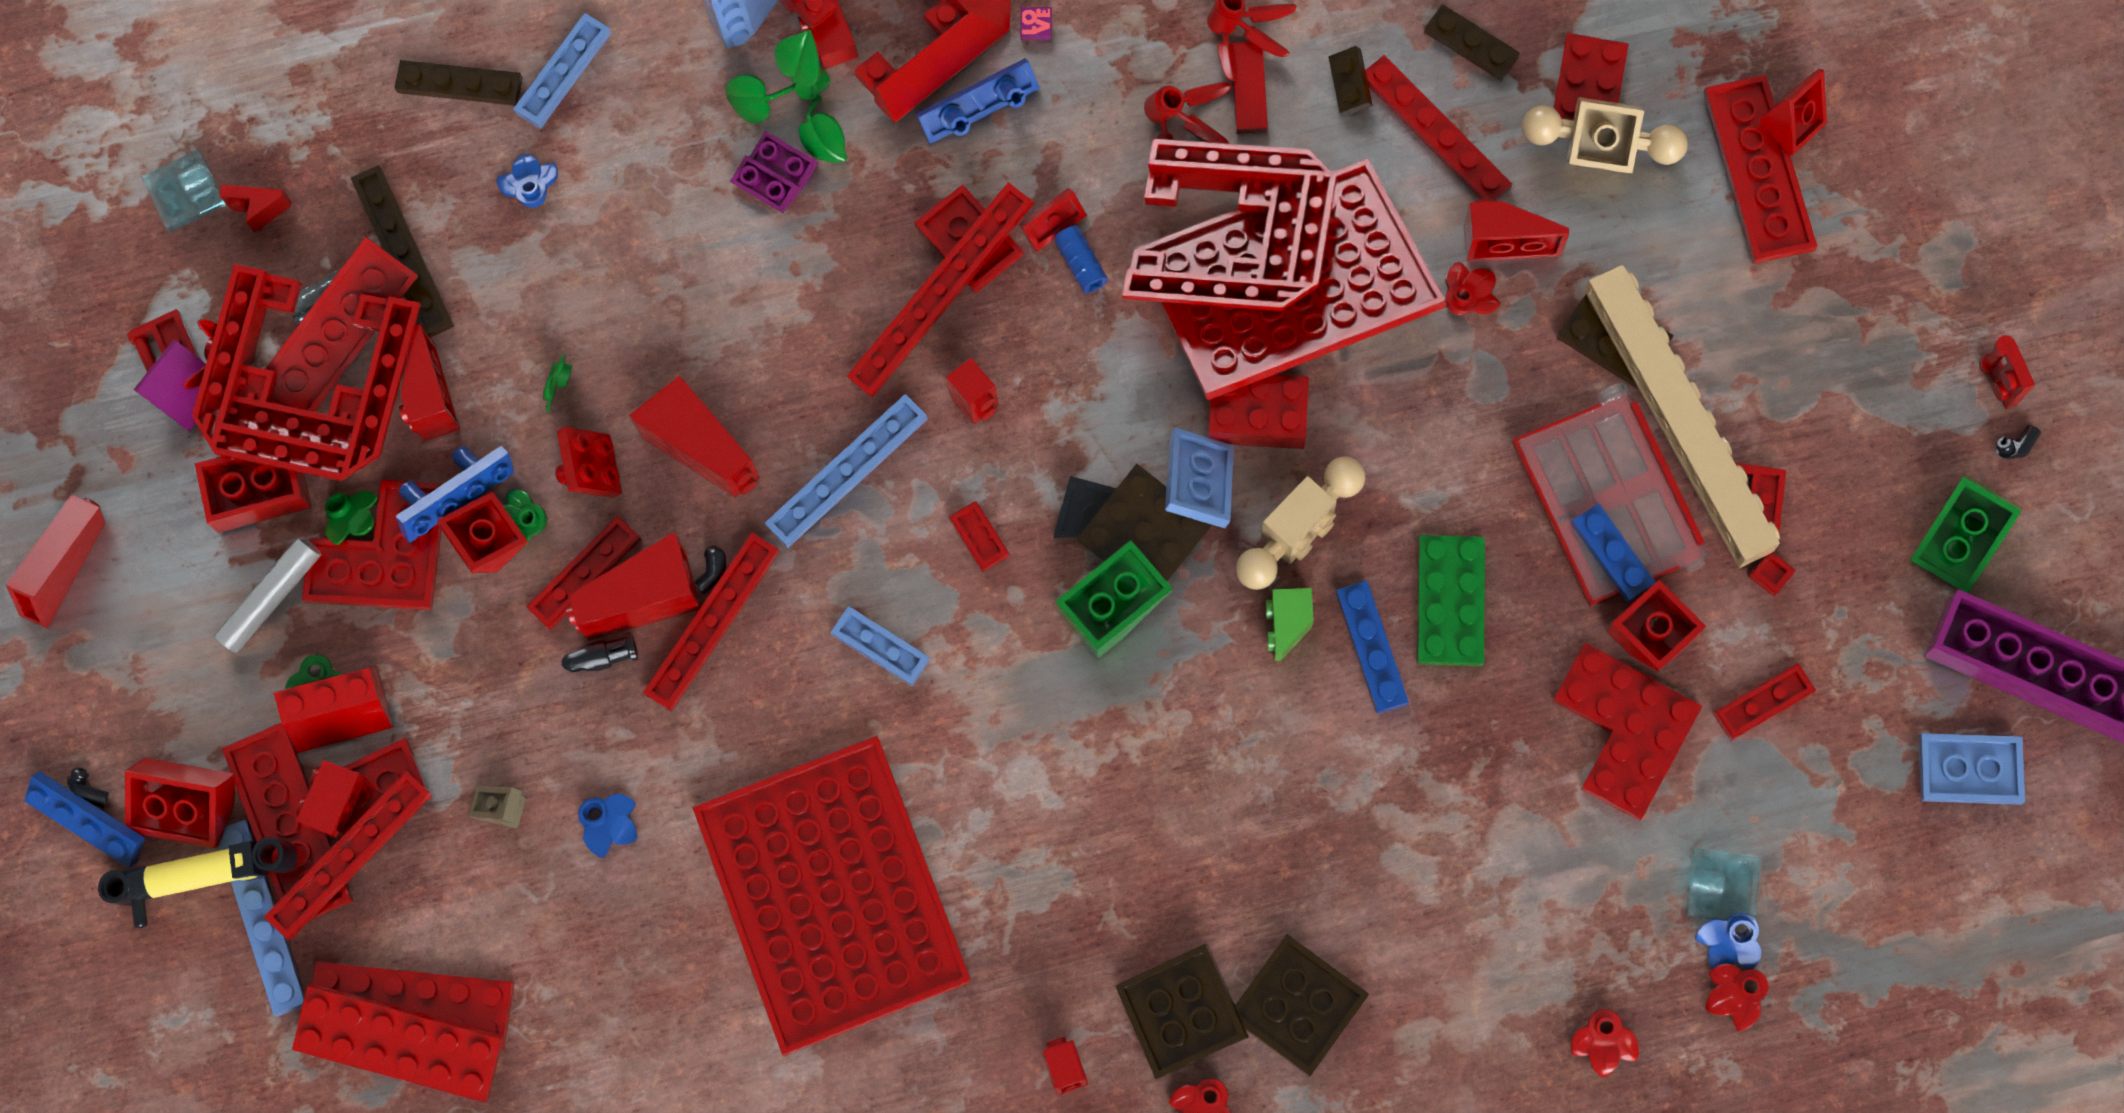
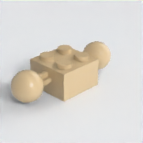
(1605, 135)
(1298, 521)

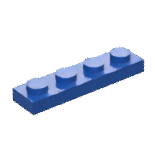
(1372, 647)
(84, 819)

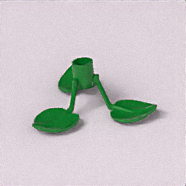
(798, 59)

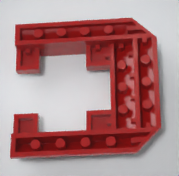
(964, 33)
(1270, 180)
(235, 396)

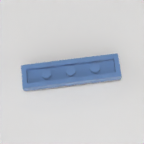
(562, 71)

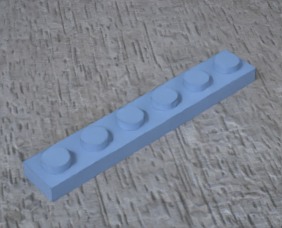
(846, 471)
(268, 944)

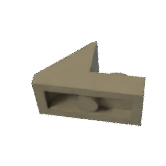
(498, 805)

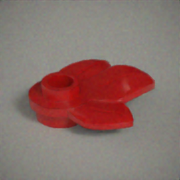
(1471, 286)
(1731, 996)
(1605, 1047)
(1192, 1097)

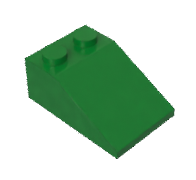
(1966, 533)
(1113, 599)

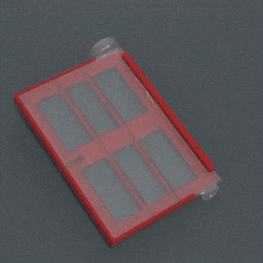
(1612, 461)

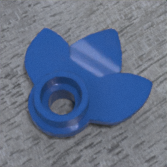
(528, 180)
(611, 826)
(1727, 944)

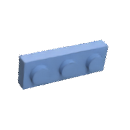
(880, 646)

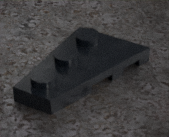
(1080, 506)

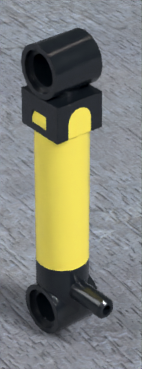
(240, 862)

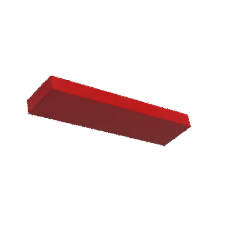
(593, 561)

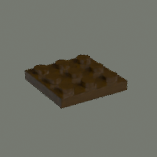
(1139, 515)
(1299, 1005)
(1182, 1011)

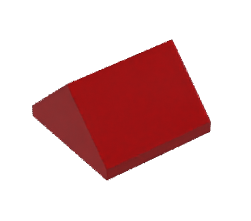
(1798, 113)
(483, 534)

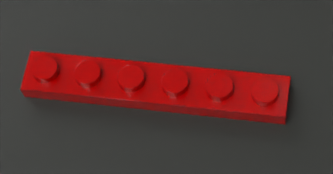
(1436, 130)
(711, 622)
(348, 856)

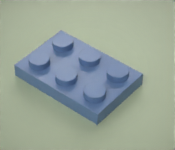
(1199, 478)
(1971, 769)

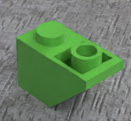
(1291, 617)

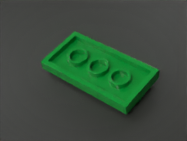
(1451, 600)

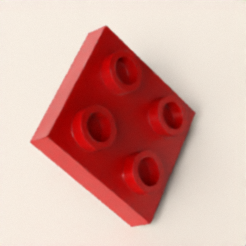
(587, 463)

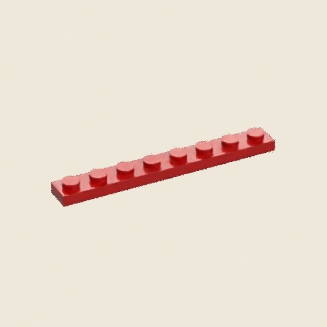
(940, 290)

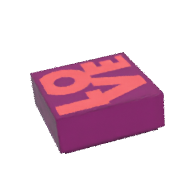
(1036, 23)

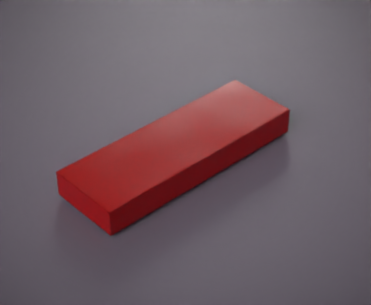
(1250, 89)
(1764, 702)

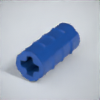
(1080, 259)

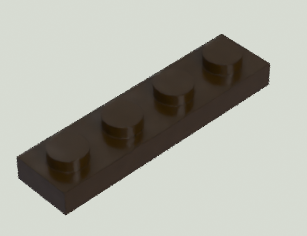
(458, 82)

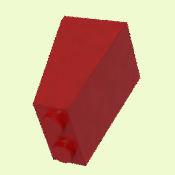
(693, 436)
(636, 592)

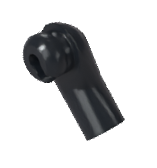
(2018, 447)
(715, 568)
(79, 786)

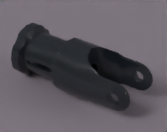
(601, 654)

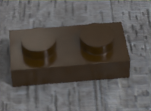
(1350, 81)

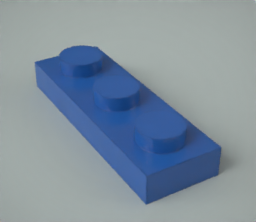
(1612, 552)

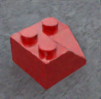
(1656, 627)

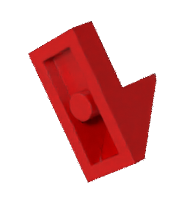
(261, 203)

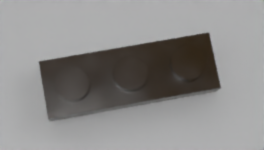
(1471, 42)

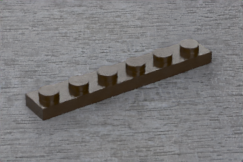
(398, 241)

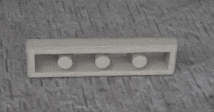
(267, 594)

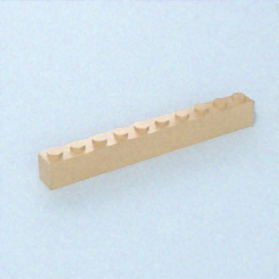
(1682, 416)

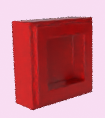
(1772, 573)

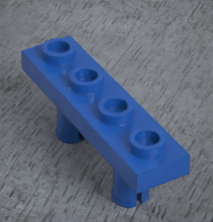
(978, 101)
(465, 487)

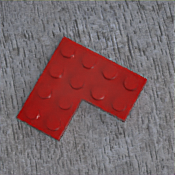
(378, 571)
(1644, 723)

